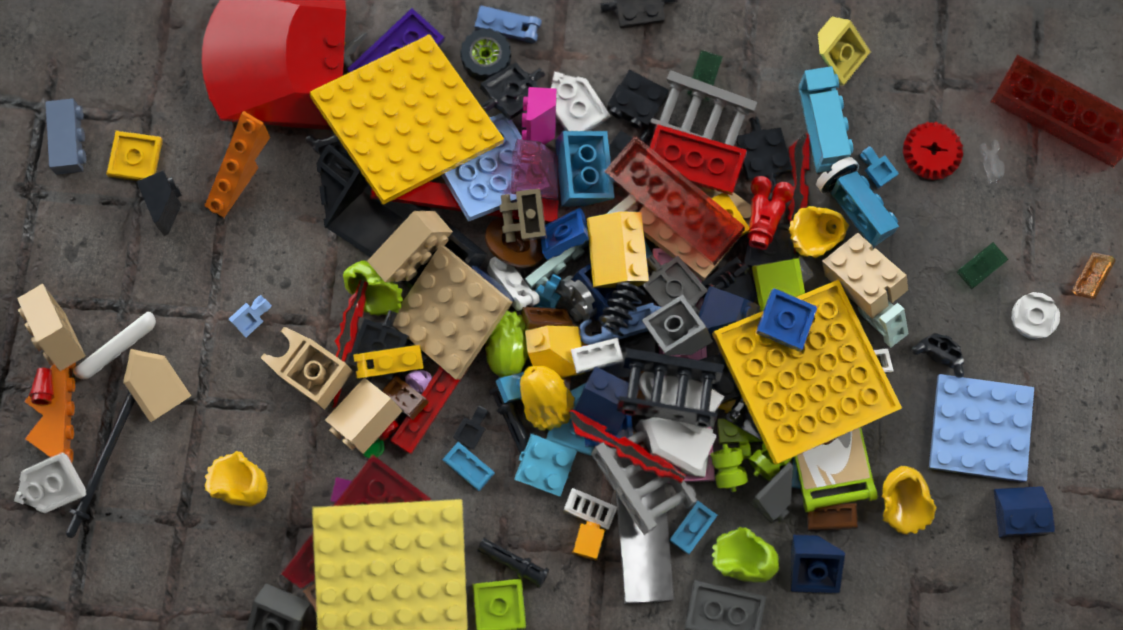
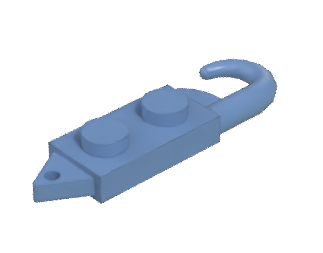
(635, 326)

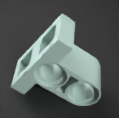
(889, 323)

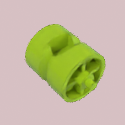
(764, 465)
(730, 473)

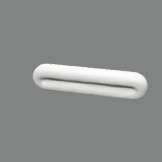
(115, 346)

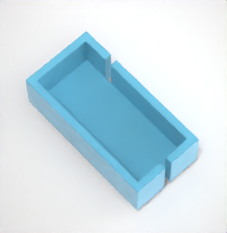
(824, 117)

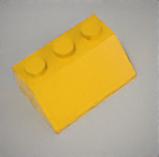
(617, 249)

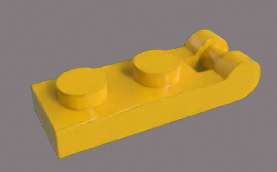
(389, 361)

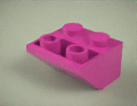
(540, 115)

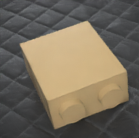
(362, 416)

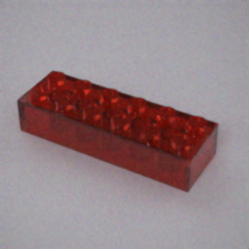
(1062, 110)
(674, 200)

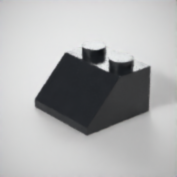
(162, 199)

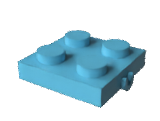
(545, 465)

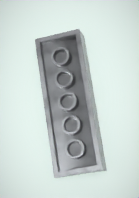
(644, 557)

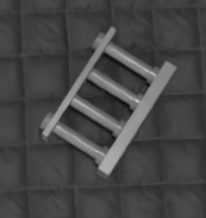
(700, 91)
(633, 497)

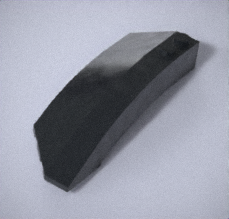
(365, 220)

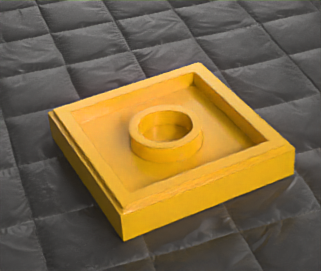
(134, 156)

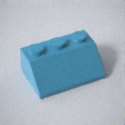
(581, 167)
(864, 208)

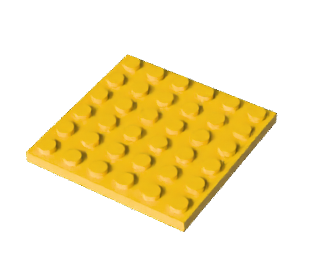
(406, 118)
(810, 393)

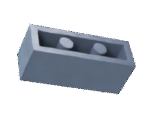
(65, 136)

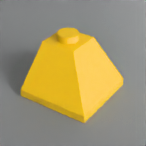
(552, 348)

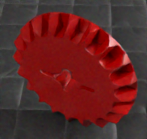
(921, 159)

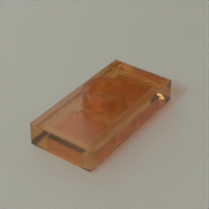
(1093, 275)

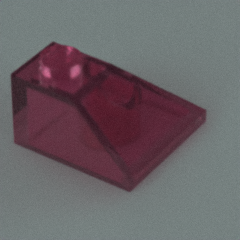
(534, 168)

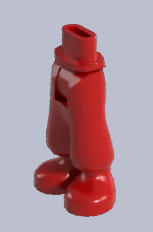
(766, 213)

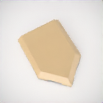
(153, 383)

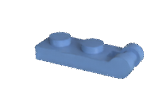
(508, 24)

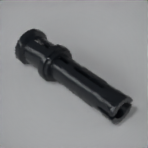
(512, 419)
(523, 567)

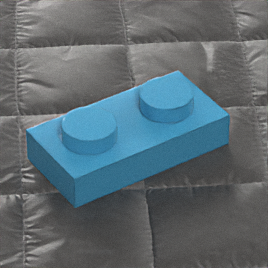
(693, 527)

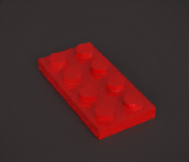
(700, 159)

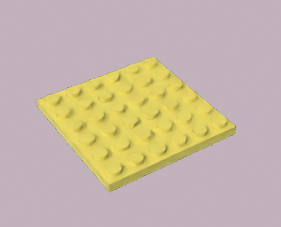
(390, 566)

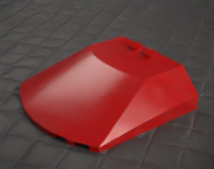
(271, 56)

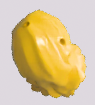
(814, 230)
(545, 398)
(236, 480)
(907, 501)

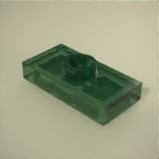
(707, 69)
(982, 265)

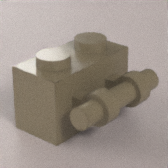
(530, 216)

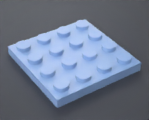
(484, 179)
(981, 428)

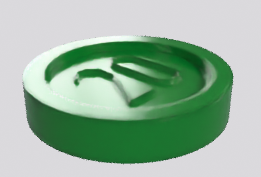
(376, 449)

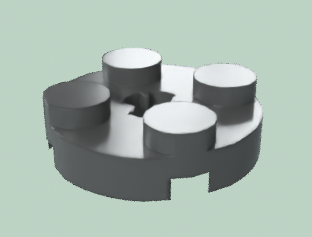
(577, 299)

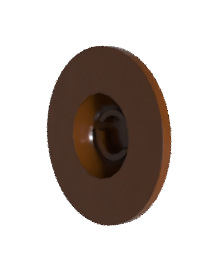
(515, 253)

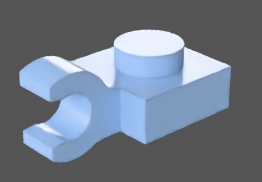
(248, 317)

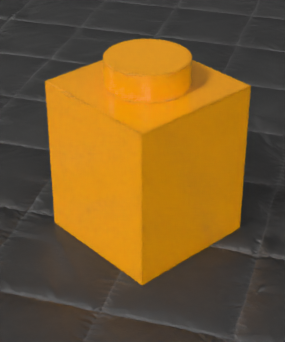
(588, 540)

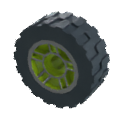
(479, 44)

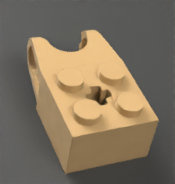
(303, 362)

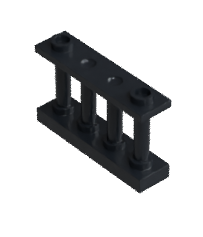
(679, 367)

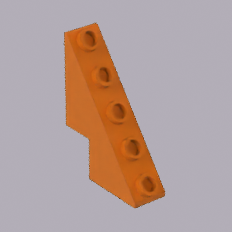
(237, 164)
(54, 429)

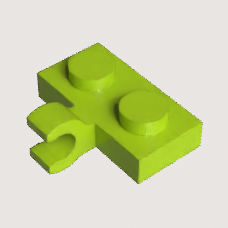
(730, 434)

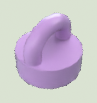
(417, 380)

